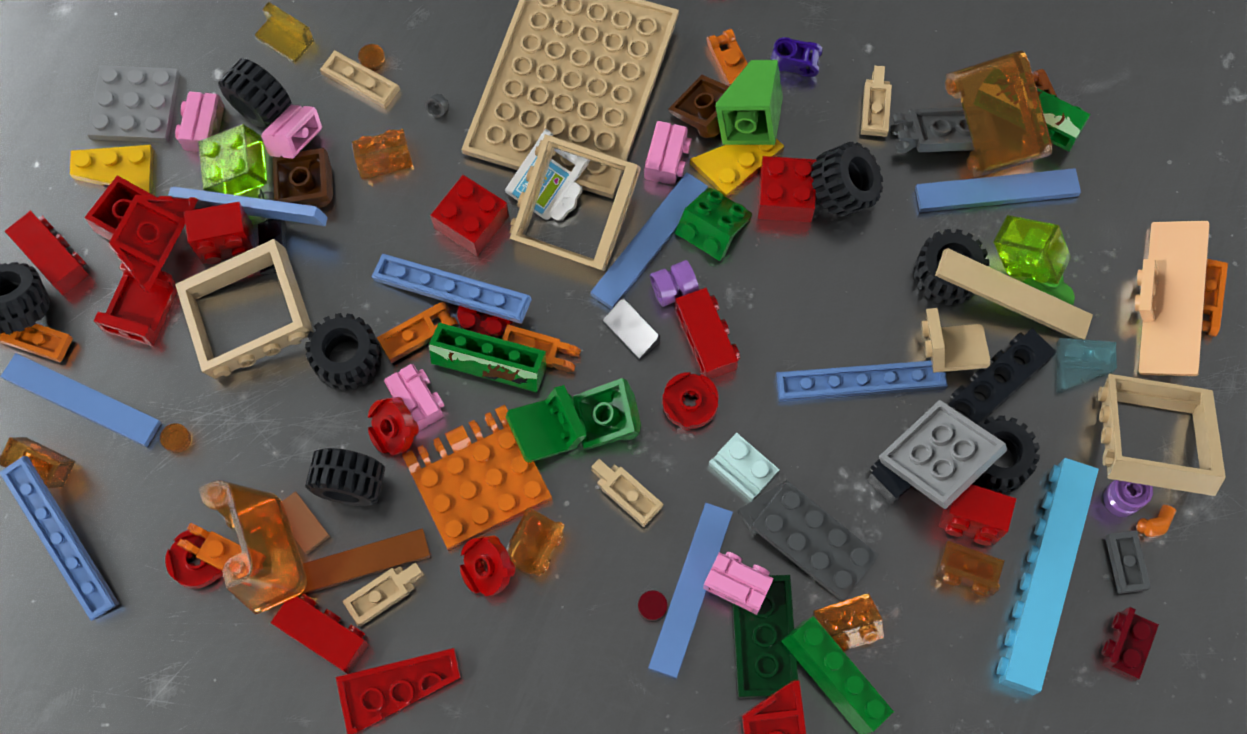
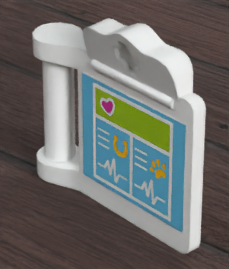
(559, 187)

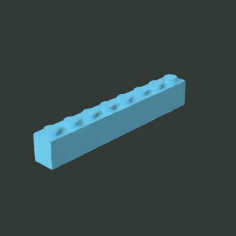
(1048, 577)

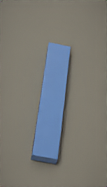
(997, 190)
(255, 206)
(647, 242)
(452, 288)
(858, 381)
(81, 400)
(59, 538)
(689, 591)

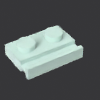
(744, 467)

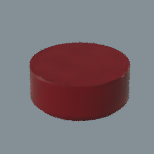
(652, 605)

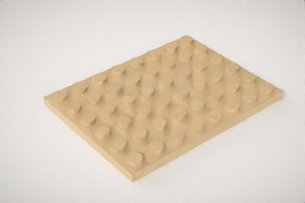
(579, 74)

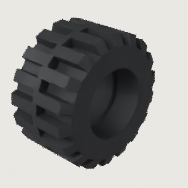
(254, 93)
(847, 179)
(927, 265)
(21, 297)
(333, 333)
(1022, 449)
(345, 477)

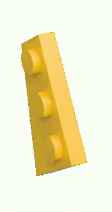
(104, 164)
(733, 165)

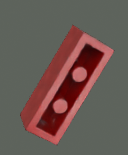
(48, 252)
(707, 333)
(321, 632)

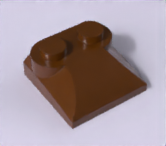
(698, 105)
(303, 178)

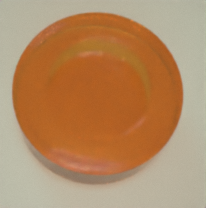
(371, 57)
(175, 438)

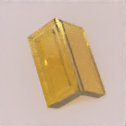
(284, 33)

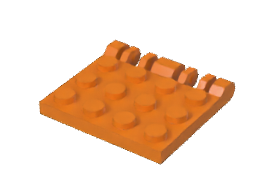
(478, 482)

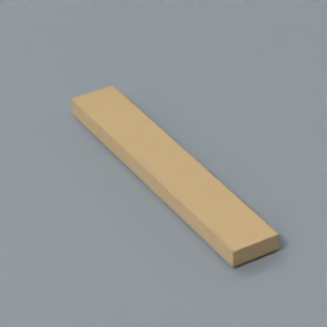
(1013, 294)

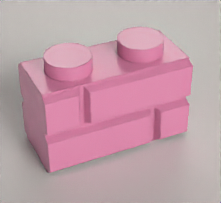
(200, 119)
(291, 131)
(666, 153)
(413, 389)
(738, 582)

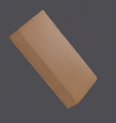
(304, 525)

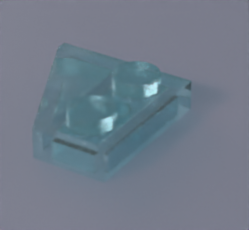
(1083, 361)

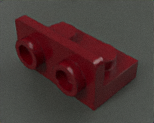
(1129, 644)

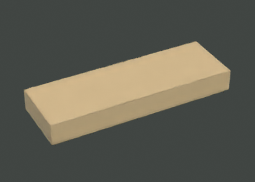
(360, 79)

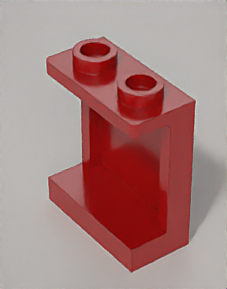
(135, 312)

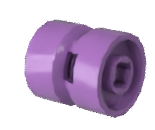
(673, 283)
(1126, 498)

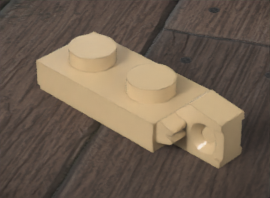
(876, 104)
(627, 492)
(382, 593)

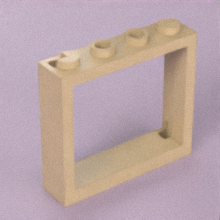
(536, 176)
(230, 272)
(1171, 397)

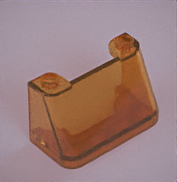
(1001, 113)
(270, 563)

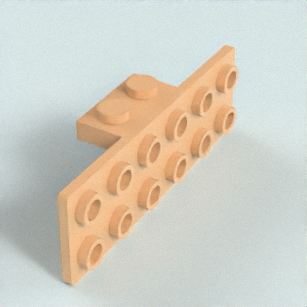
(1173, 298)

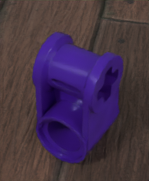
(797, 56)

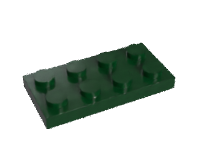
(760, 655)

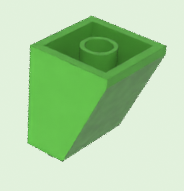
(751, 105)

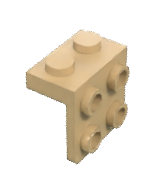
(954, 346)

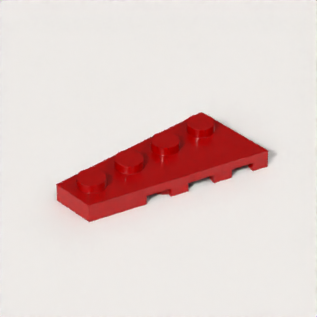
(385, 689)

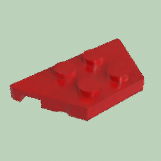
(149, 234)
(778, 713)

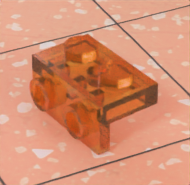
(381, 153)
(534, 542)
(970, 569)
(852, 622)

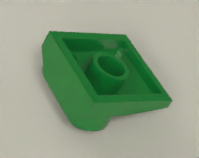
(608, 413)

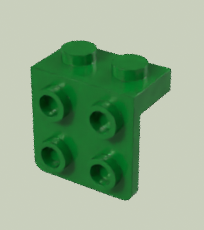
(712, 222)
(547, 426)

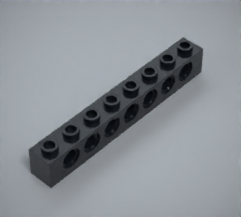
(1029, 347)

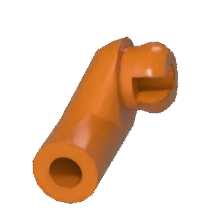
(1159, 525)

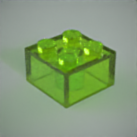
(232, 161)
(1032, 249)

